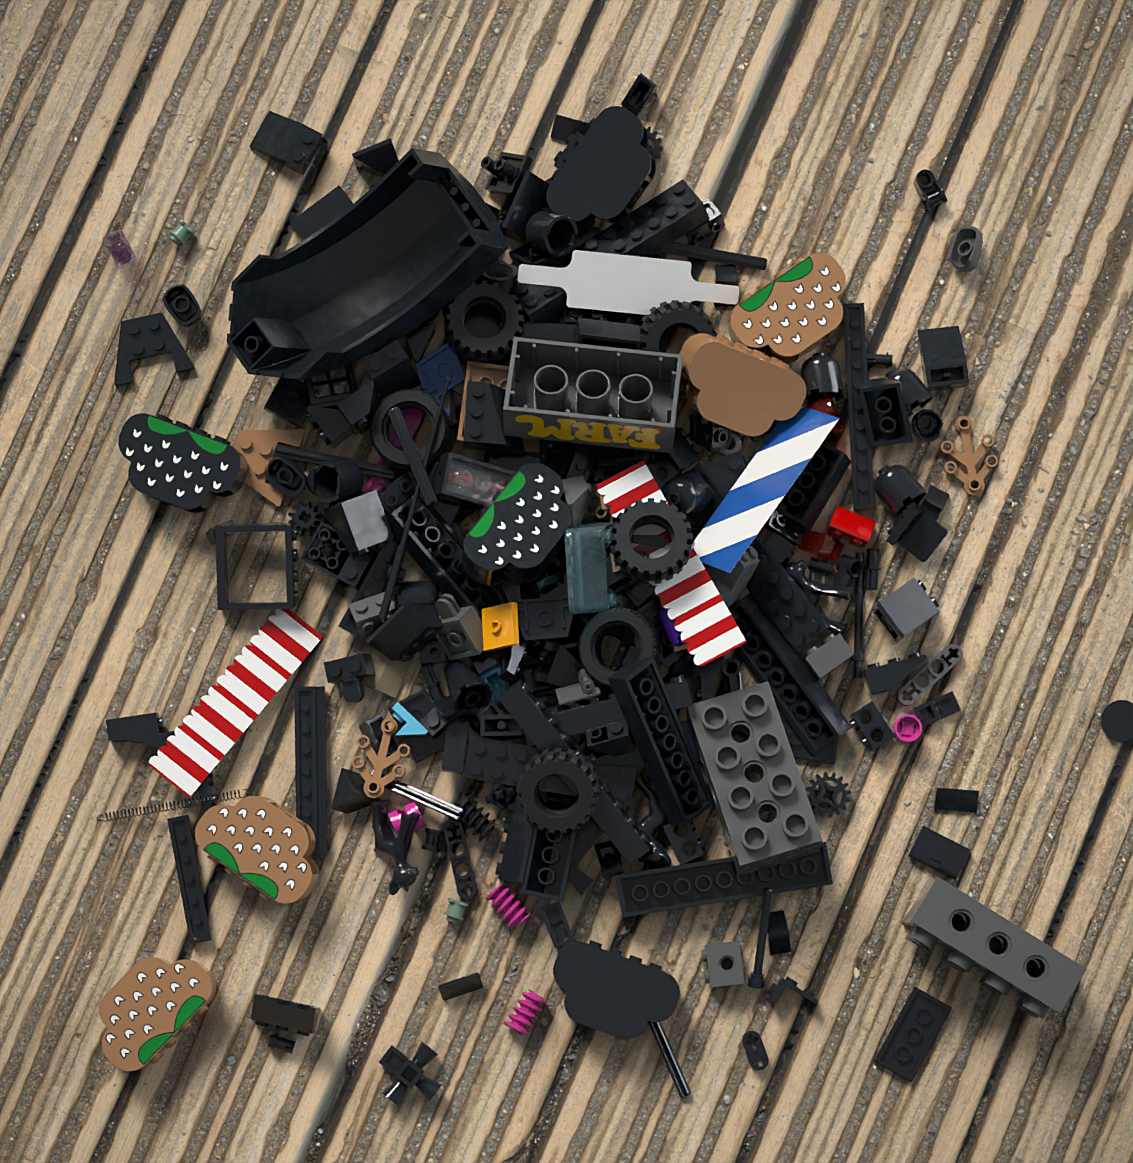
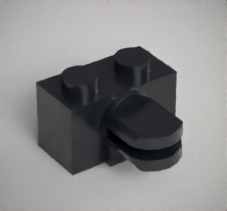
(350, 673)

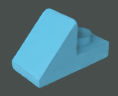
(412, 726)

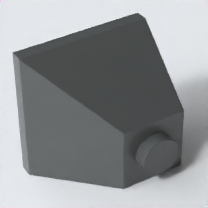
(576, 496)

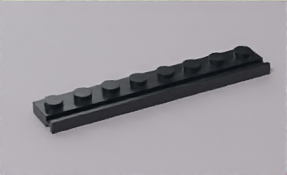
(311, 762)

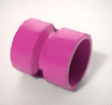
(907, 729)
(395, 816)

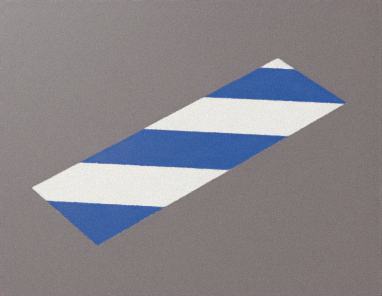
(761, 488)

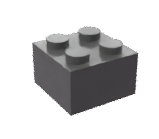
(829, 656)

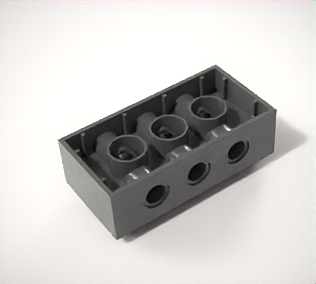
(739, 801)
(1005, 970)

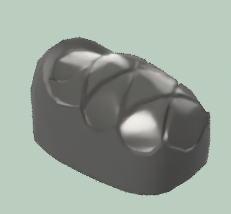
(966, 248)

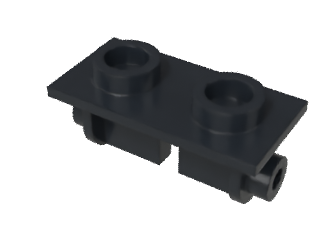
(785, 528)

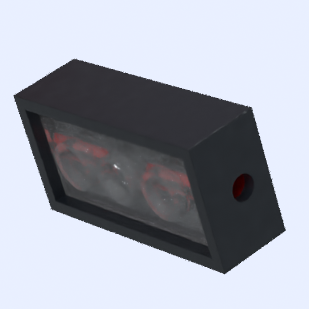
(468, 480)

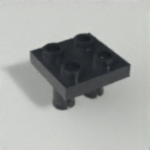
(506, 172)

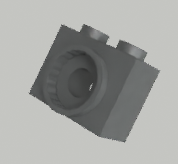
(716, 975)

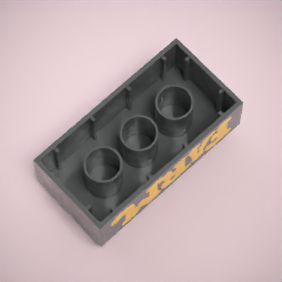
(592, 395)

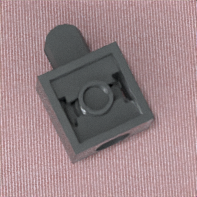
(461, 629)

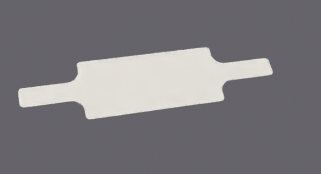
(625, 282)

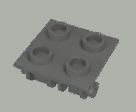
(586, 689)

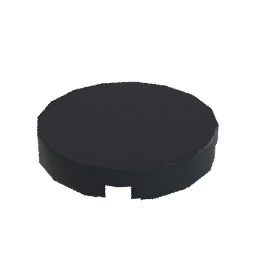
(1118, 721)

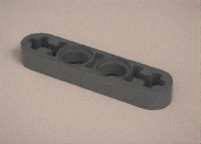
(929, 674)

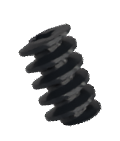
(475, 818)

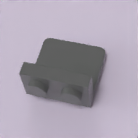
(366, 614)

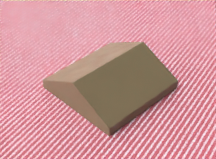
(388, 674)

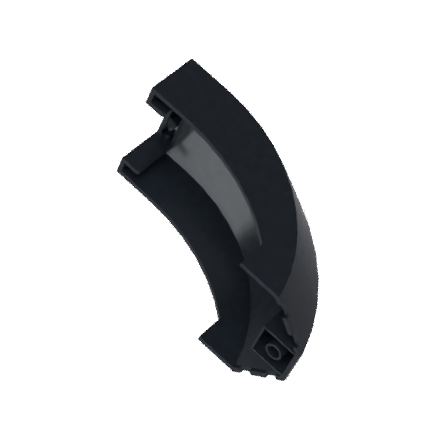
(365, 273)

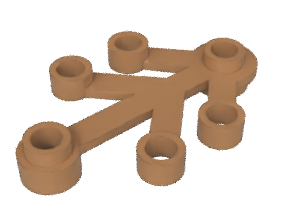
(969, 459)
(381, 761)

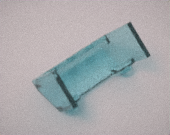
(588, 568)

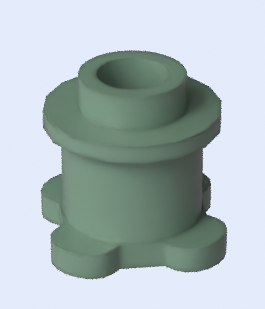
(181, 233)
(455, 910)

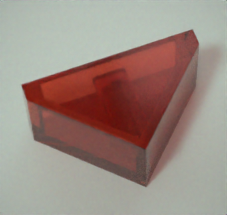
(821, 545)

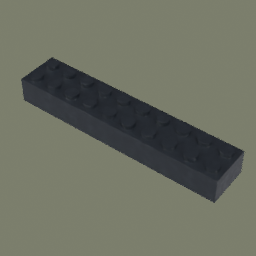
(636, 234)
(715, 883)

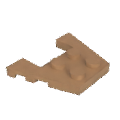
(258, 450)

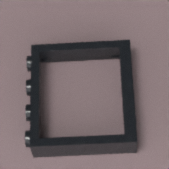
(222, 566)

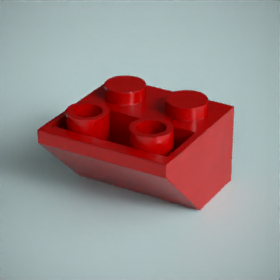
(850, 527)

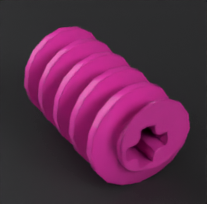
(507, 905)
(525, 1012)

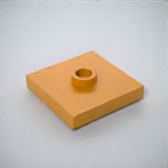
(500, 626)

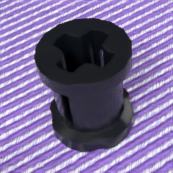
(429, 845)

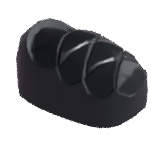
(182, 305)
(286, 476)

